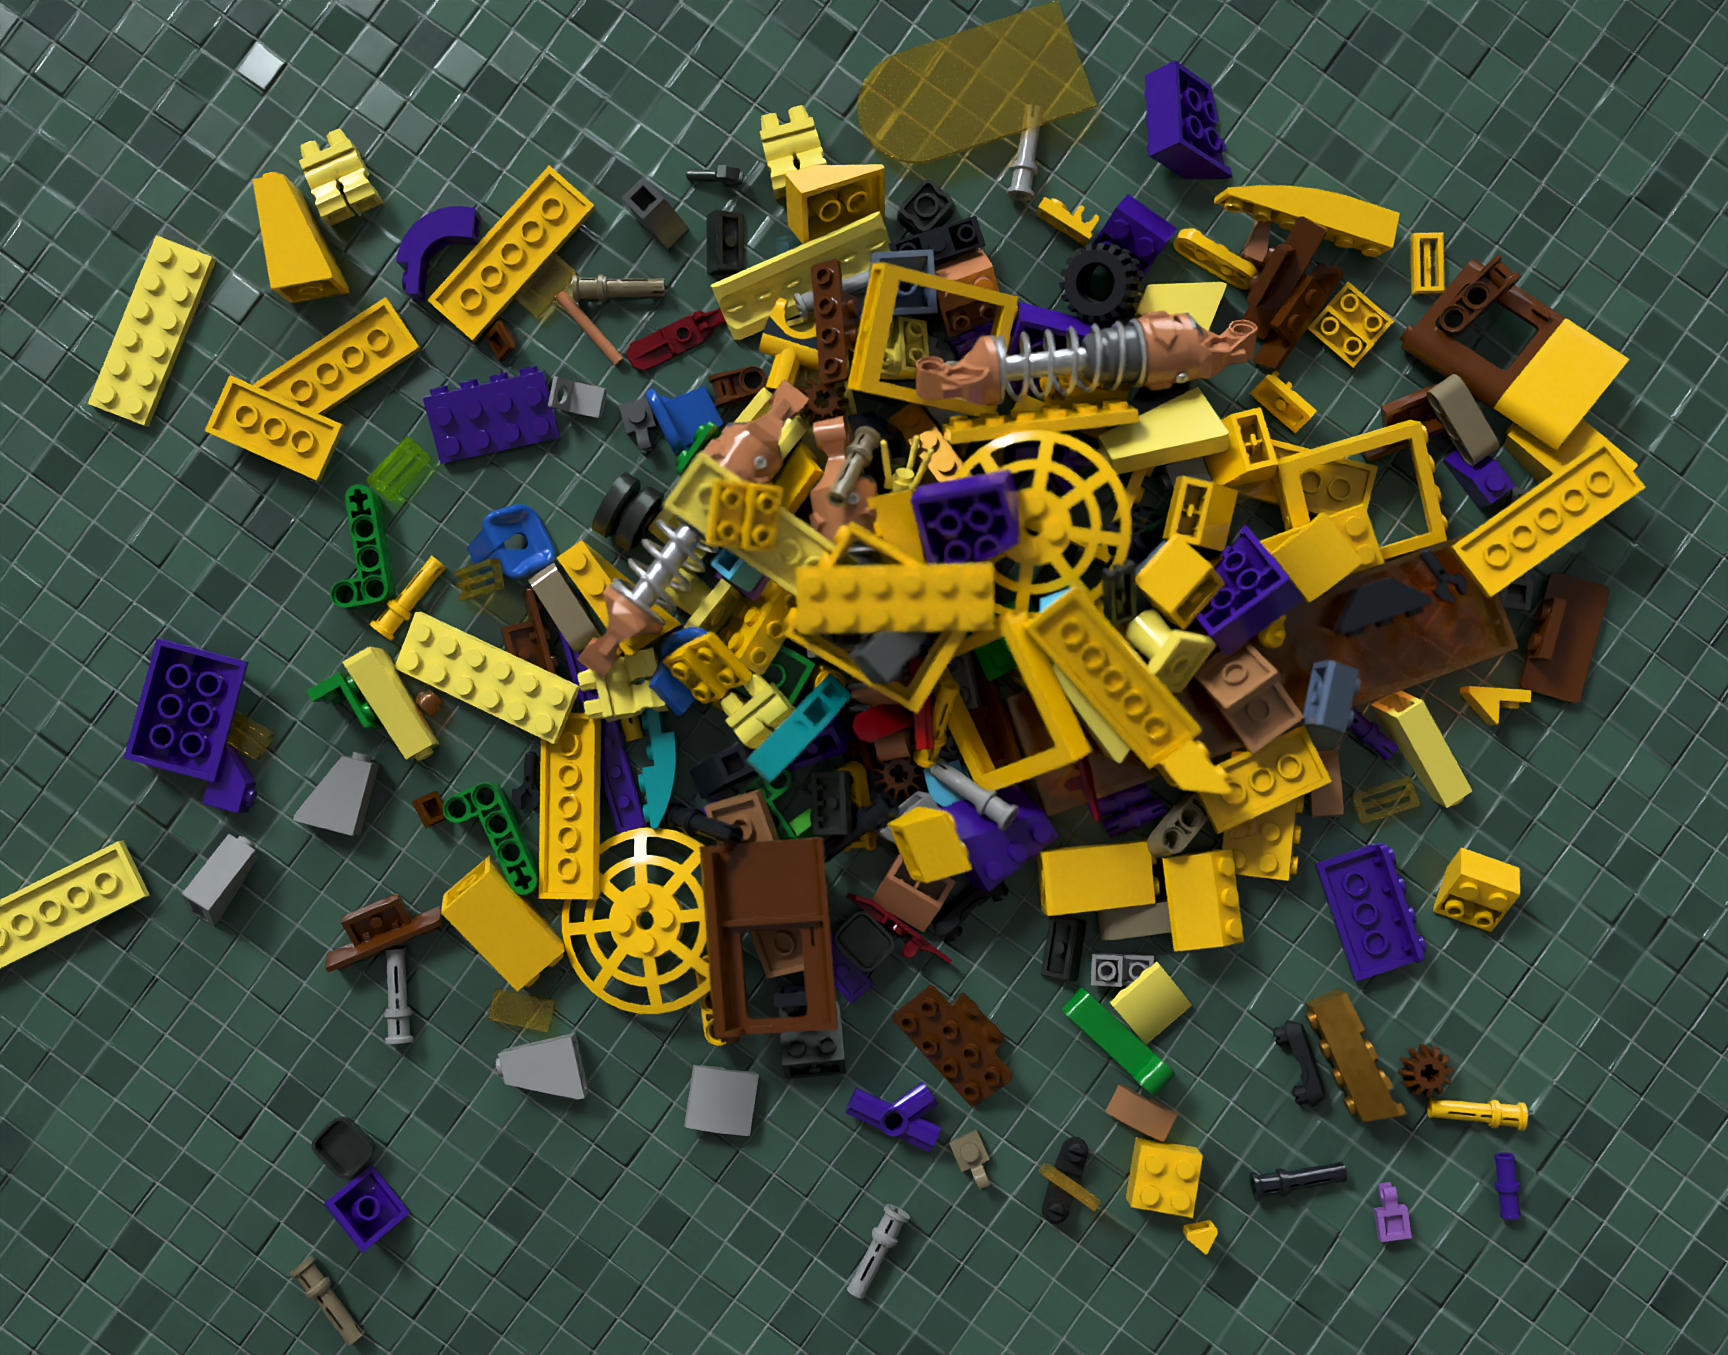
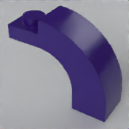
(427, 237)

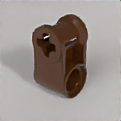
(735, 386)

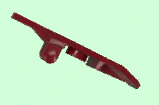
(666, 344)
(883, 721)
(1085, 783)
(915, 941)

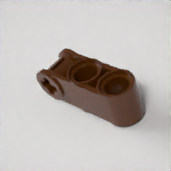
(1493, 282)

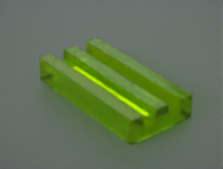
(390, 460)

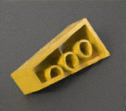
(898, 524)
(592, 576)

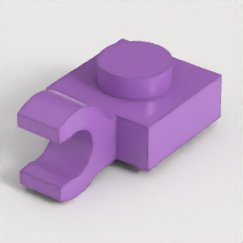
(1391, 1219)

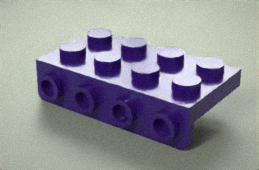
(491, 415)
(1370, 910)

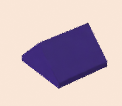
(366, 1208)

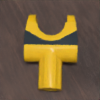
(788, 347)

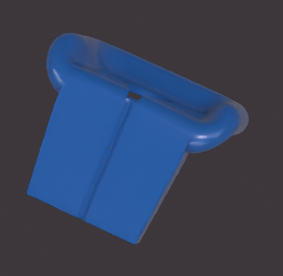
(683, 416)
(502, 525)
(663, 683)

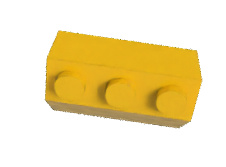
(1203, 899)

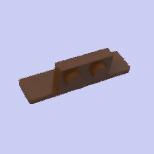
(1282, 273)
(1297, 315)
(835, 321)
(1410, 407)
(530, 638)
(994, 727)
(379, 928)

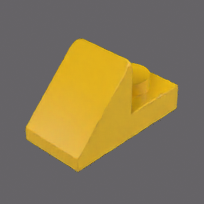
(1488, 700)

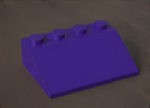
(186, 709)

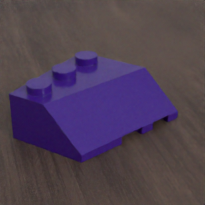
(1183, 124)
(1034, 322)
(967, 518)
(1252, 596)
(996, 852)

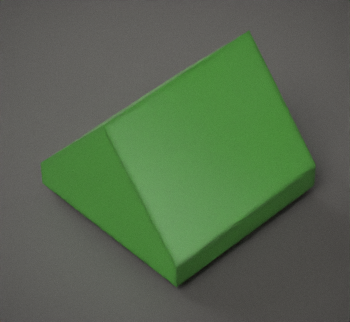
(802, 826)

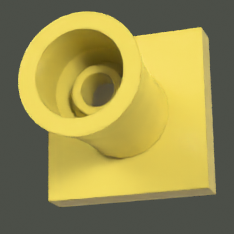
(707, 606)
(1173, 654)

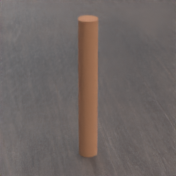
(590, 328)

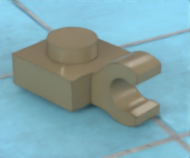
(970, 1155)

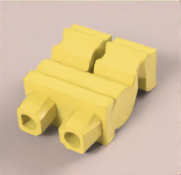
(788, 143)
(331, 168)
(617, 689)
(761, 714)

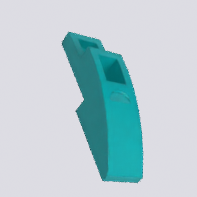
(799, 728)
(661, 779)

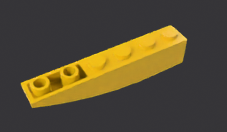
(1347, 219)

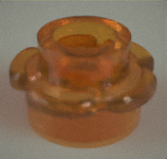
(429, 701)

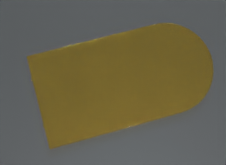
(974, 87)

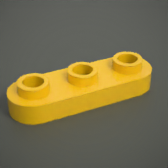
(1215, 258)

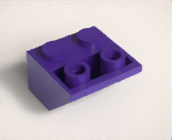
(1137, 230)

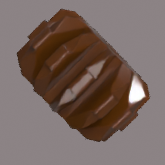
(834, 402)
(890, 780)
(1433, 1079)

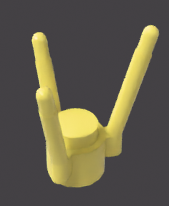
(904, 477)

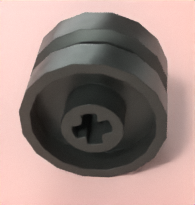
(627, 511)

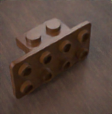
(1564, 637)
(956, 1041)

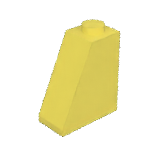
(1195, 298)

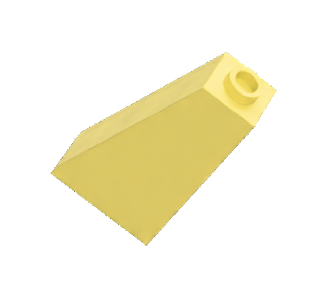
(1166, 435)
(392, 702)
(1096, 725)
(1423, 746)

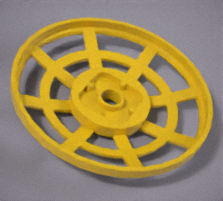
(1055, 517)
(631, 936)

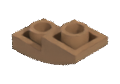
(1328, 799)
(1140, 1113)

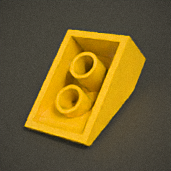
(832, 197)

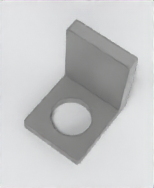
(578, 398)

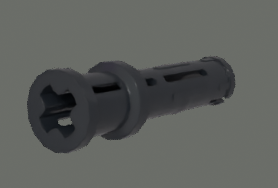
(866, 820)
(695, 822)
(1284, 1181)

